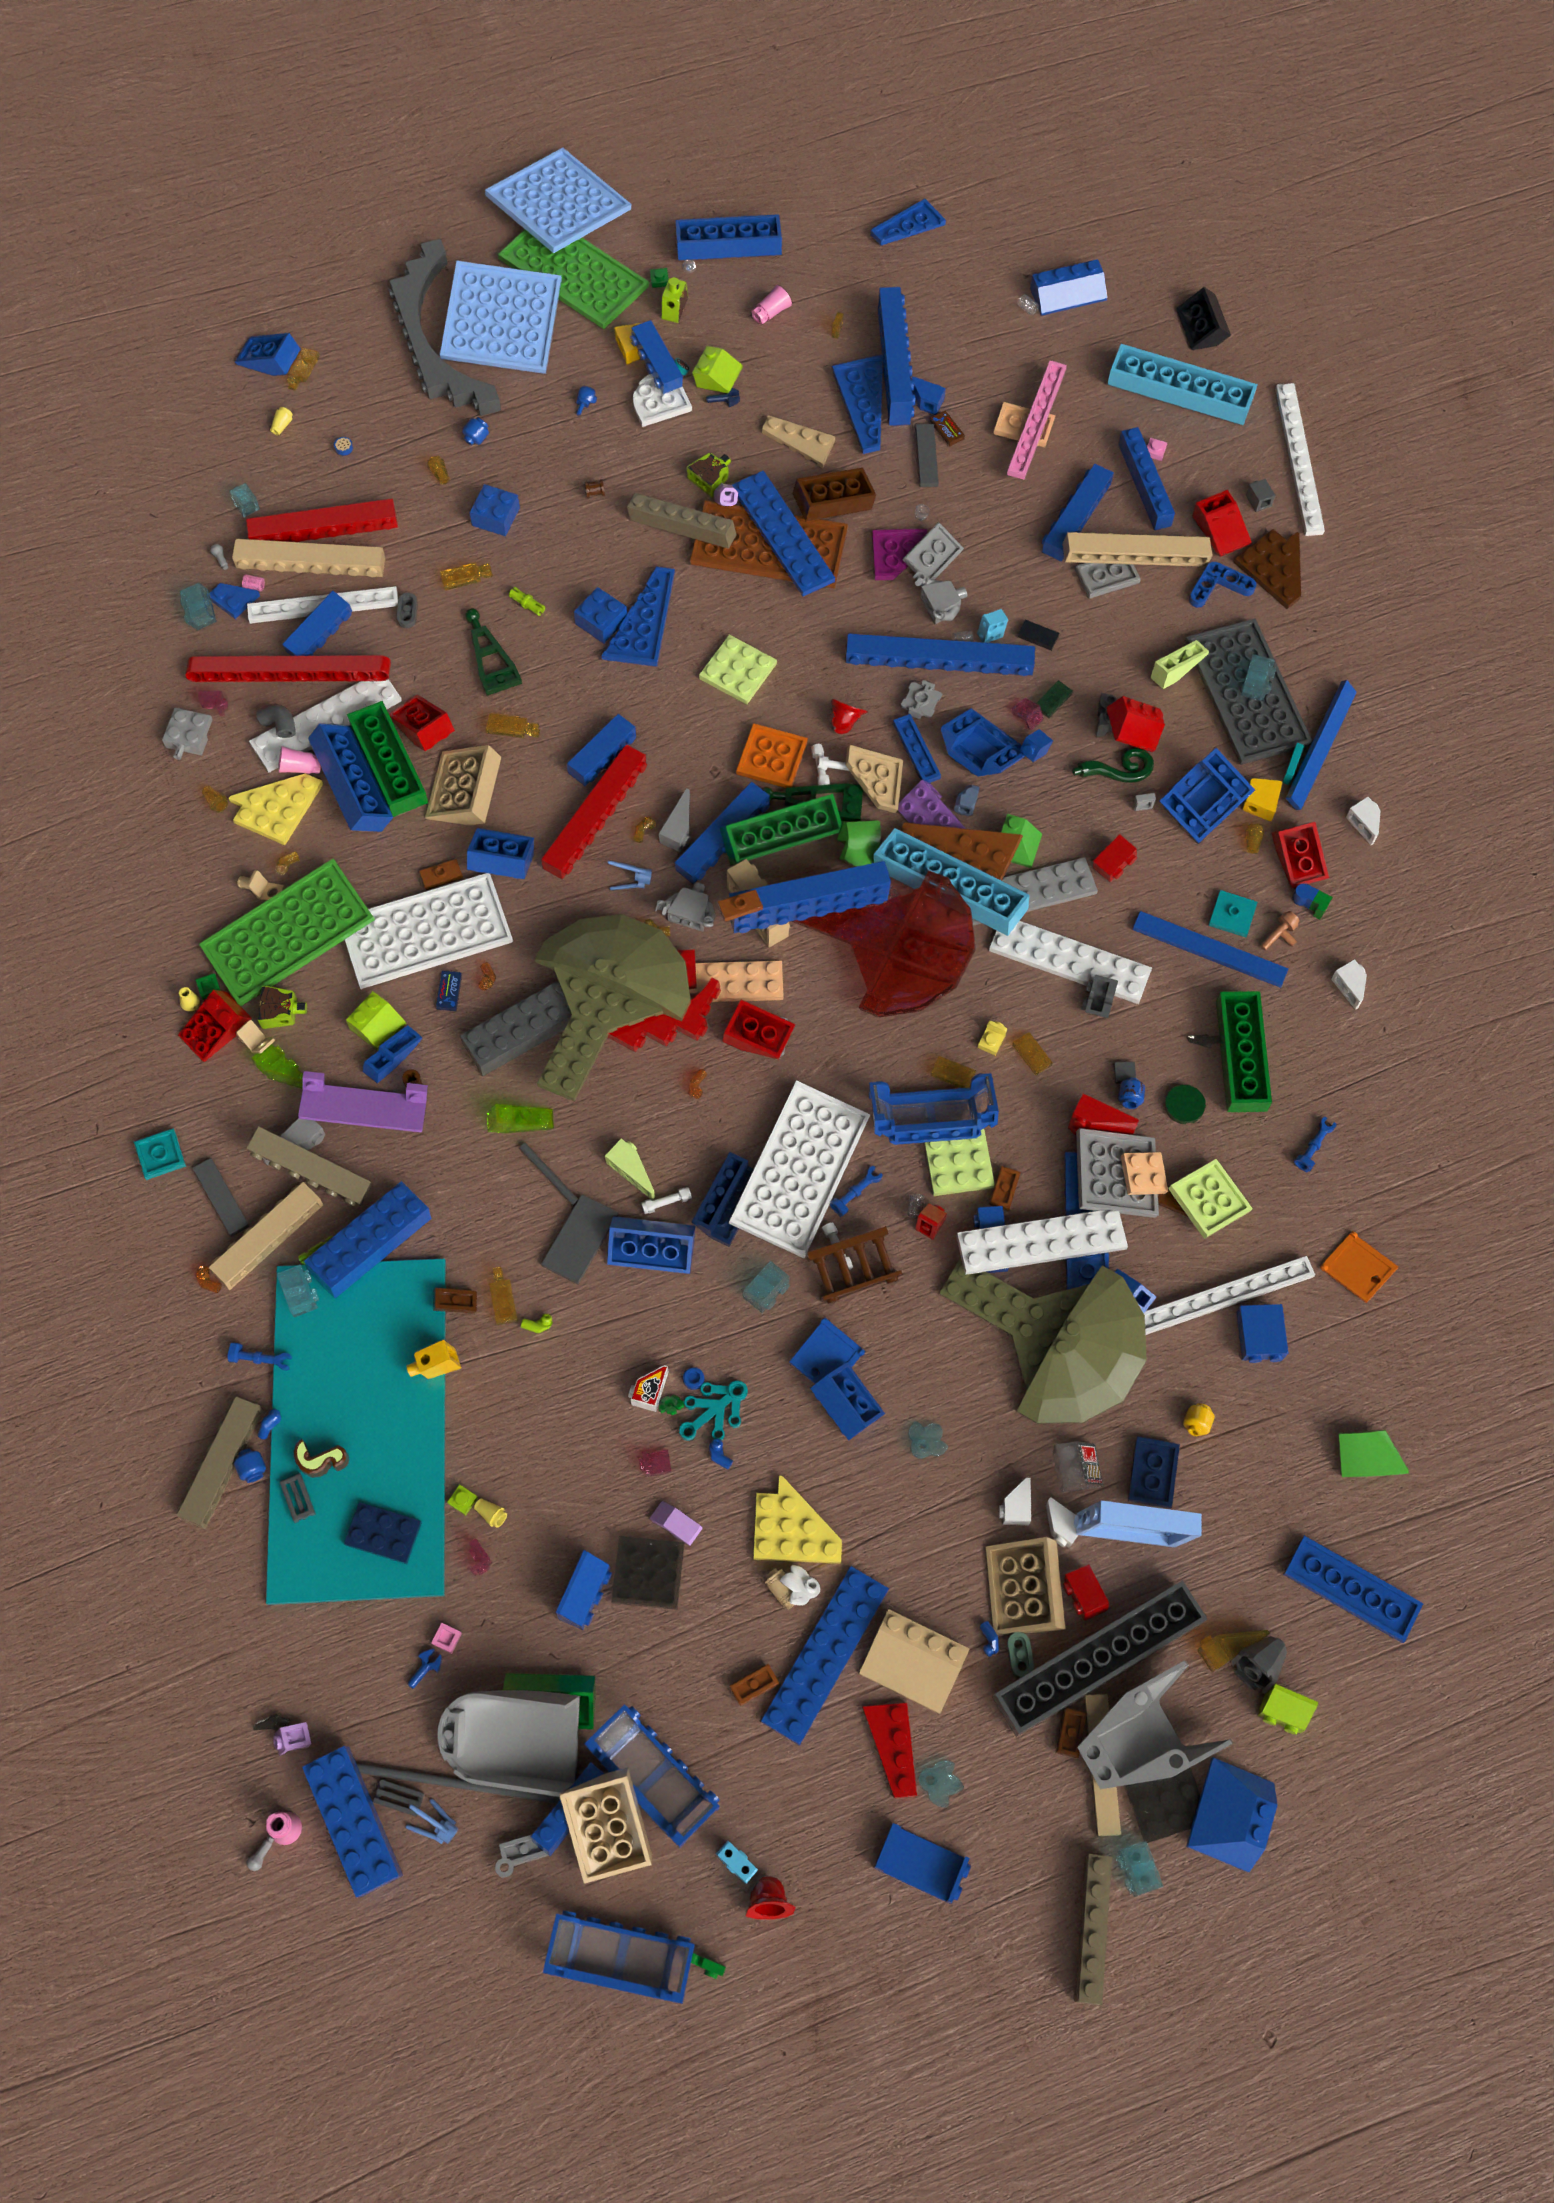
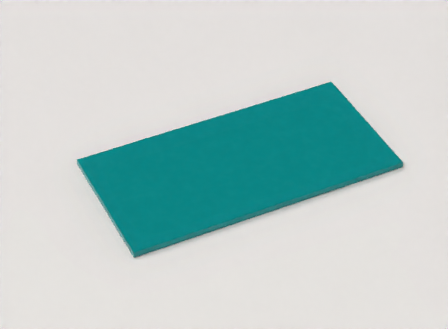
(355, 1392)

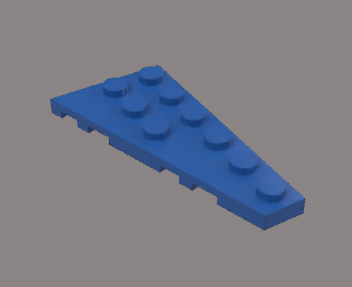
(862, 394)
(644, 625)

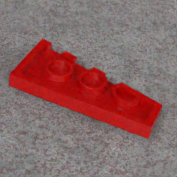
(892, 1739)

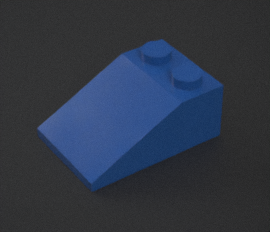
(269, 353)

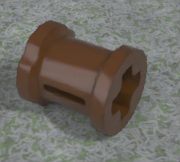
(594, 488)
(411, 1075)

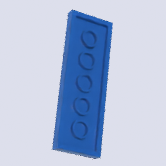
(1353, 1589)

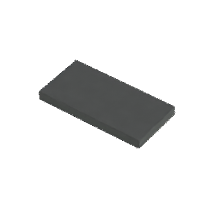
(579, 1239)

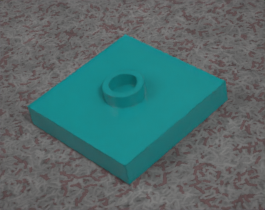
(1233, 913)
(159, 1154)

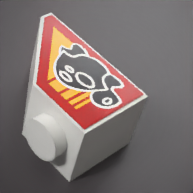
(649, 1389)

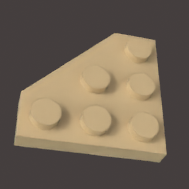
(877, 775)

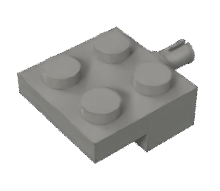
(187, 732)

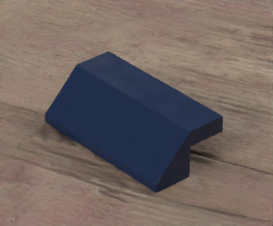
(722, 1200)

